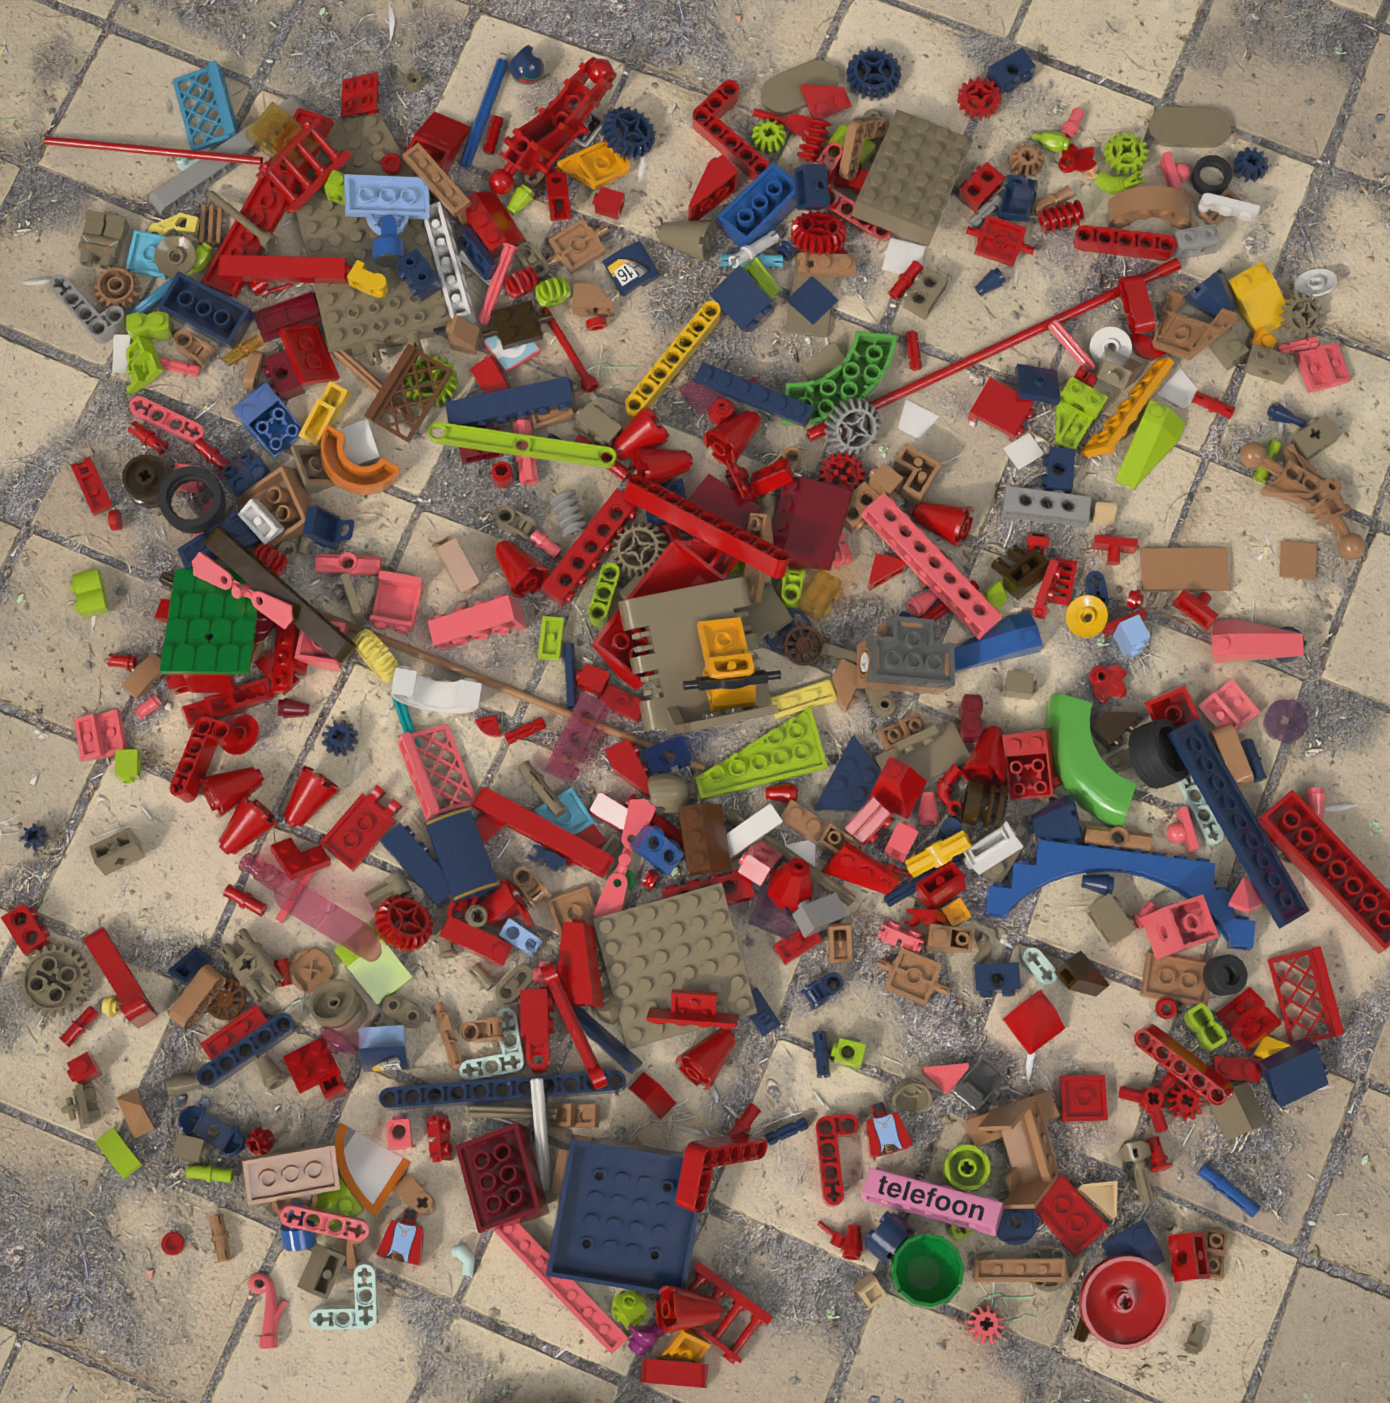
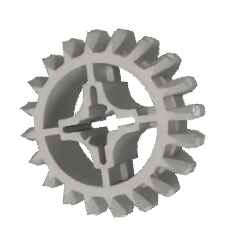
(859, 410)

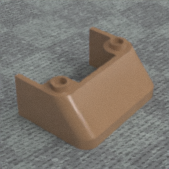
(1028, 1150)

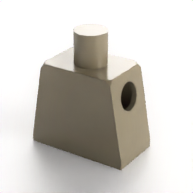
(1117, 369)

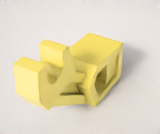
(172, 223)

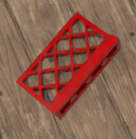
(1324, 989)

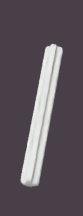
(541, 1132)

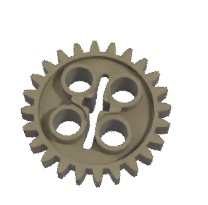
(43, 998)

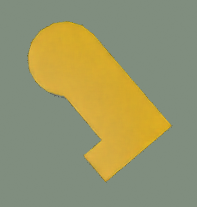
(367, 281)

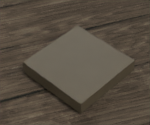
(353, 599)

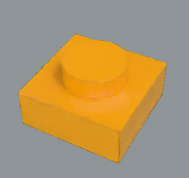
(1264, 338)
(956, 913)

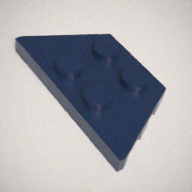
(850, 781)

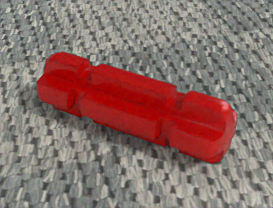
(493, 135)
(913, 350)
(525, 730)

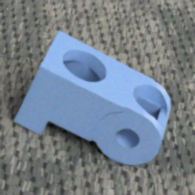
(520, 938)

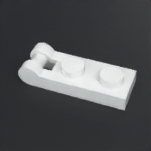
(1228, 206)

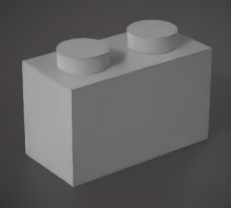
(818, 914)

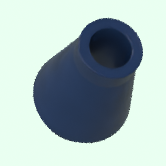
(992, 280)
(1098, 883)

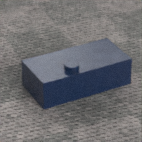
(206, 311)

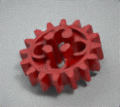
(839, 462)

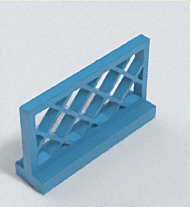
(221, 98)

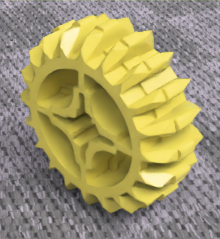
(375, 655)

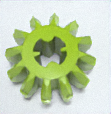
(768, 136)
(553, 291)

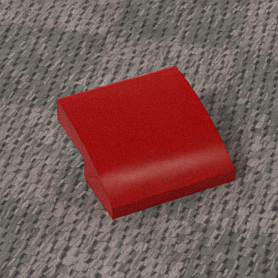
(1248, 1018)

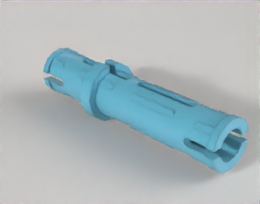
(767, 260)

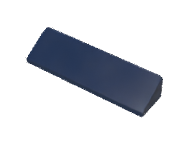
(607, 1041)

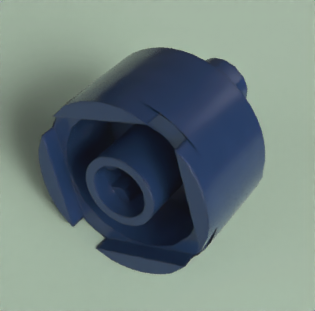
(887, 1237)

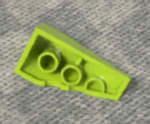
(1154, 438)

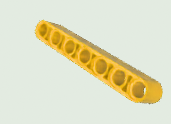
(677, 351)

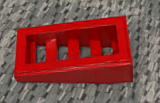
(1070, 565)

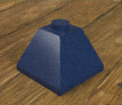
(1135, 1241)

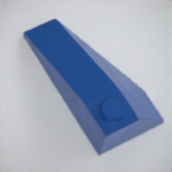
(1010, 638)

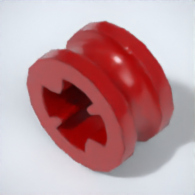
(650, 879)

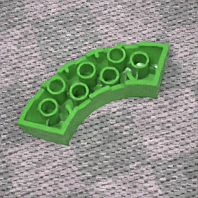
(851, 379)
(1080, 765)

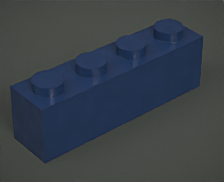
(417, 863)

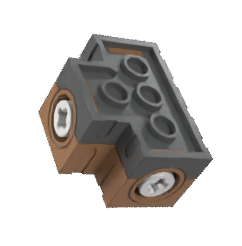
(906, 658)

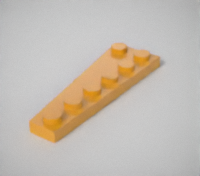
(1128, 410)

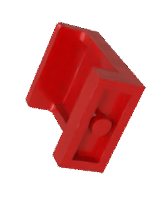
(1001, 409)

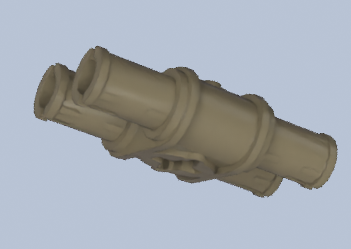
(240, 965)

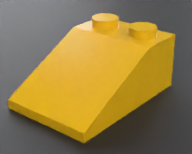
(1258, 298)

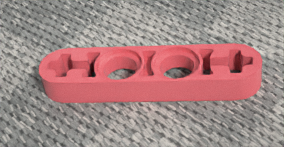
(168, 418)
(323, 1225)

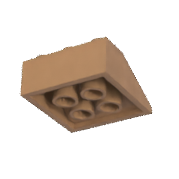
(284, 498)

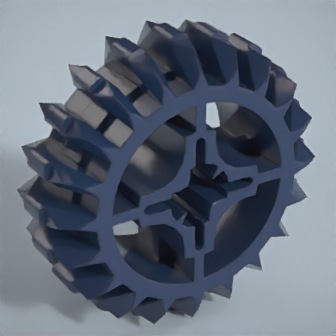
(873, 84)
(640, 136)

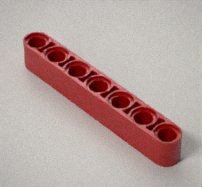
(543, 832)

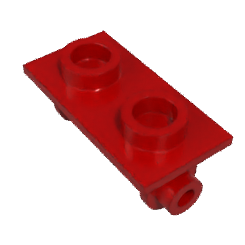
(442, 1148)

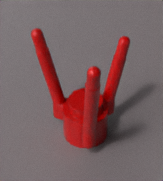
(260, 288)

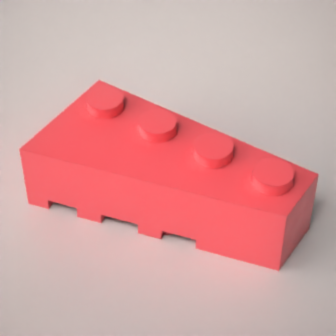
(476, 622)

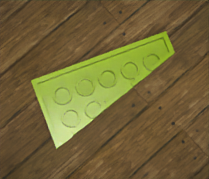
(776, 756)

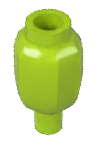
(1052, 140)
(203, 256)

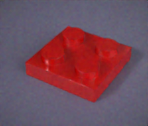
(311, 1065)
(1083, 1098)

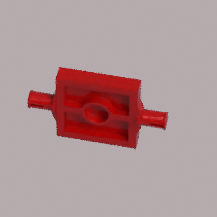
(1000, 240)

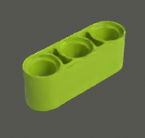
(604, 604)

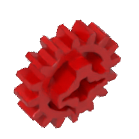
(970, 99)

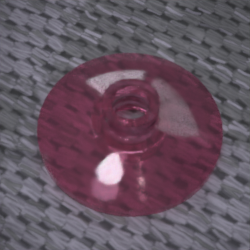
(337, 1042)

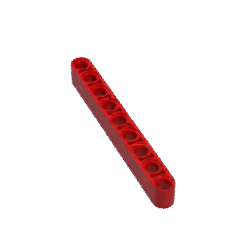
(707, 526)

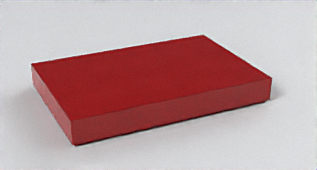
(308, 354)
(1070, 1216)

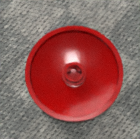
(1124, 1301)

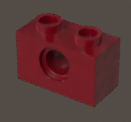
(280, 364)

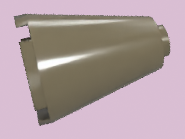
(689, 237)

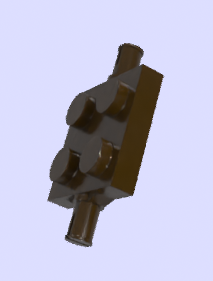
(517, 325)

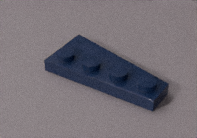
(233, 525)

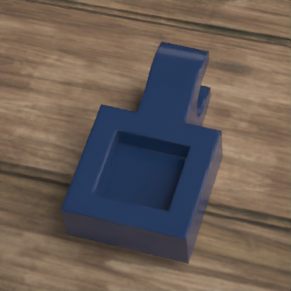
(552, 860)

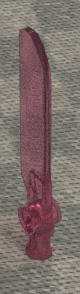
(315, 910)

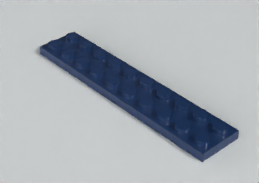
(1238, 823)

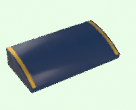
(461, 854)

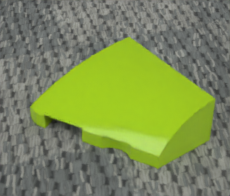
(142, 364)

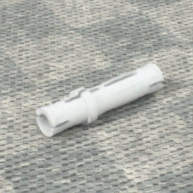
(749, 252)

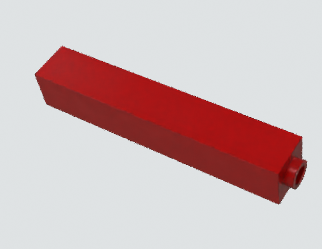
(284, 269)

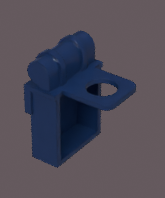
(1018, 198)
(326, 527)

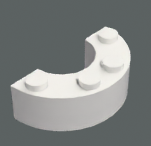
(434, 695)

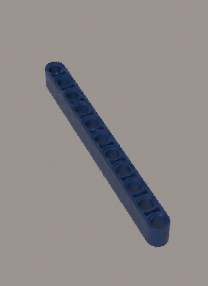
(491, 1095)

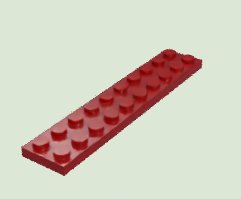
(264, 209)

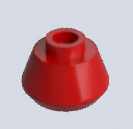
(721, 411)

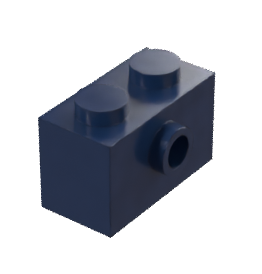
(811, 187)

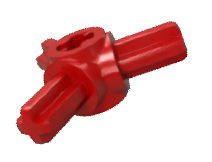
(1159, 1091)

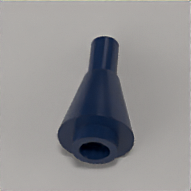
(1280, 413)

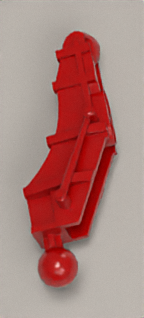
(533, 155)

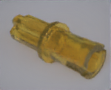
(242, 350)

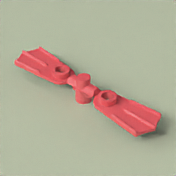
(272, 607)
(612, 898)

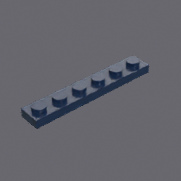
(754, 394)

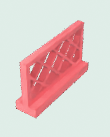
(420, 779)

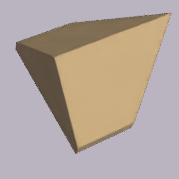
(1101, 1196)

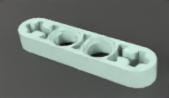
(1195, 807)

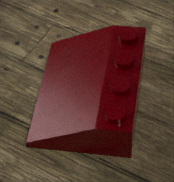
(810, 522)
(502, 1178)

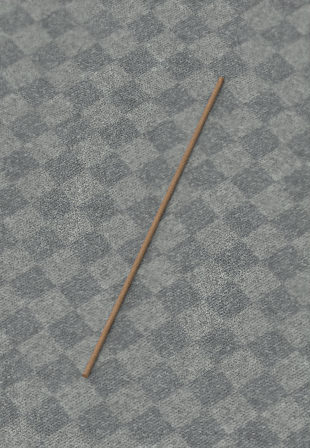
(505, 688)

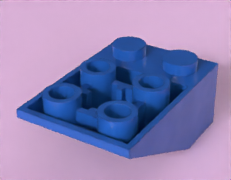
(267, 419)

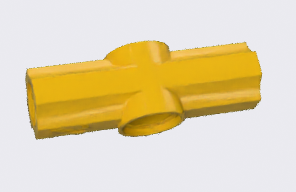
(938, 853)

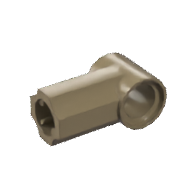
(392, 885)

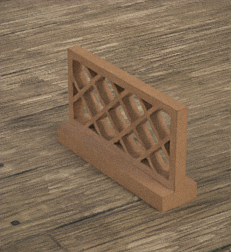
(439, 183)

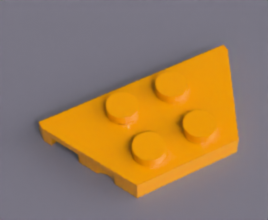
(595, 165)

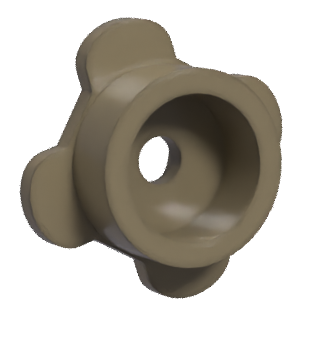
(413, 75)

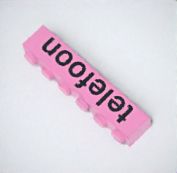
(932, 1201)

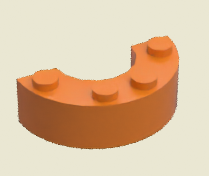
(351, 477)

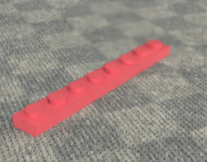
(565, 1290)

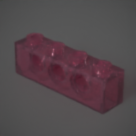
(585, 705)

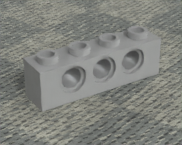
(1036, 512)

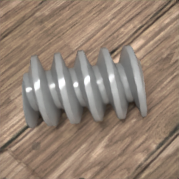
(568, 515)

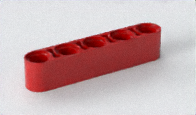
(1133, 238)
(1194, 1065)

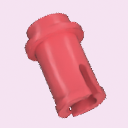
(148, 706)
(1147, 908)

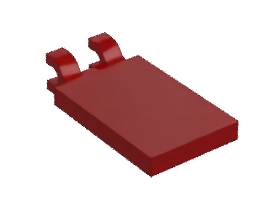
(361, 828)

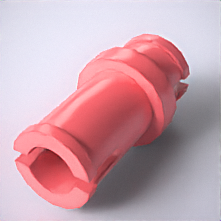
(1071, 127)
(547, 545)

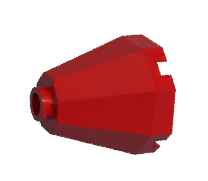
(791, 884)

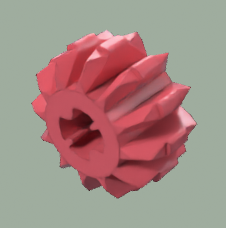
(981, 1317)

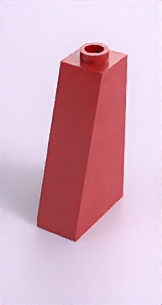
(579, 965)

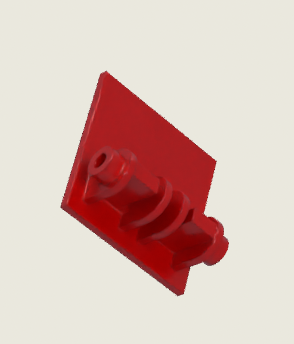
(360, 95)
(738, 479)

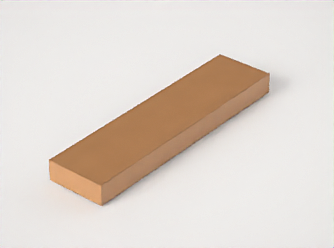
(1020, 1269)

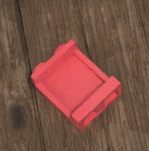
(396, 602)

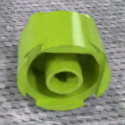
(973, 1158)

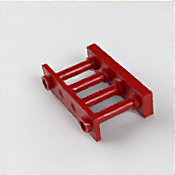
(322, 171)
(739, 1303)

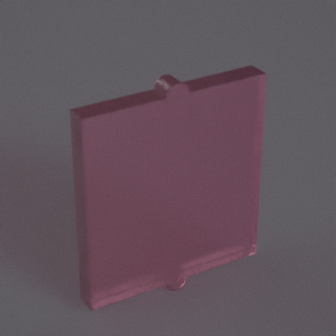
(699, 396)

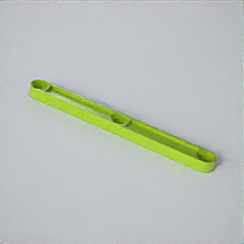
(537, 447)

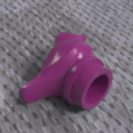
(644, 1337)

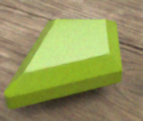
(996, 595)

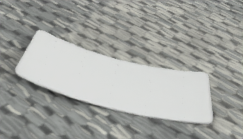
(120, 344)

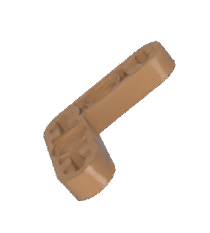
(856, 133)

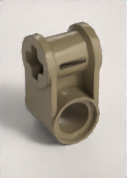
(518, 525)

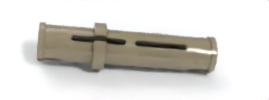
(537, 782)

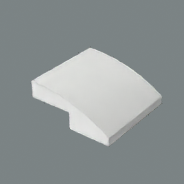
(360, 444)

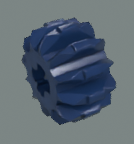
(1250, 164)
(331, 739)

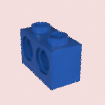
(655, 853)

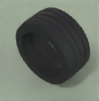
(185, 475)
(1154, 755)

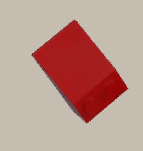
(714, 187)

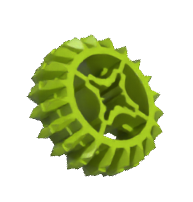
(438, 374)

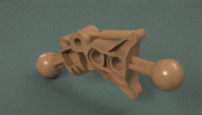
(1294, 490)

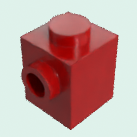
(609, 203)
(83, 1069)

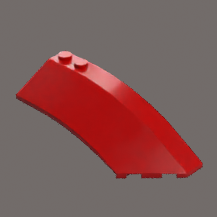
(678, 567)

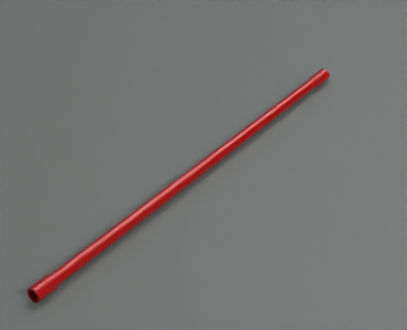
(1163, 270)

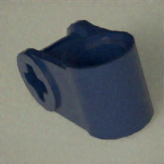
(821, 990)

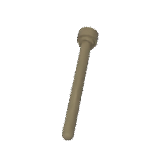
(267, 239)

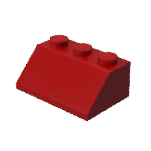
(492, 223)

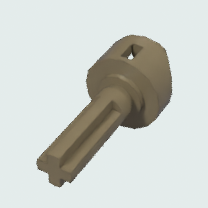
(1139, 1166)

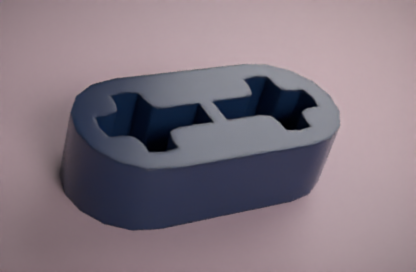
(1101, 586)

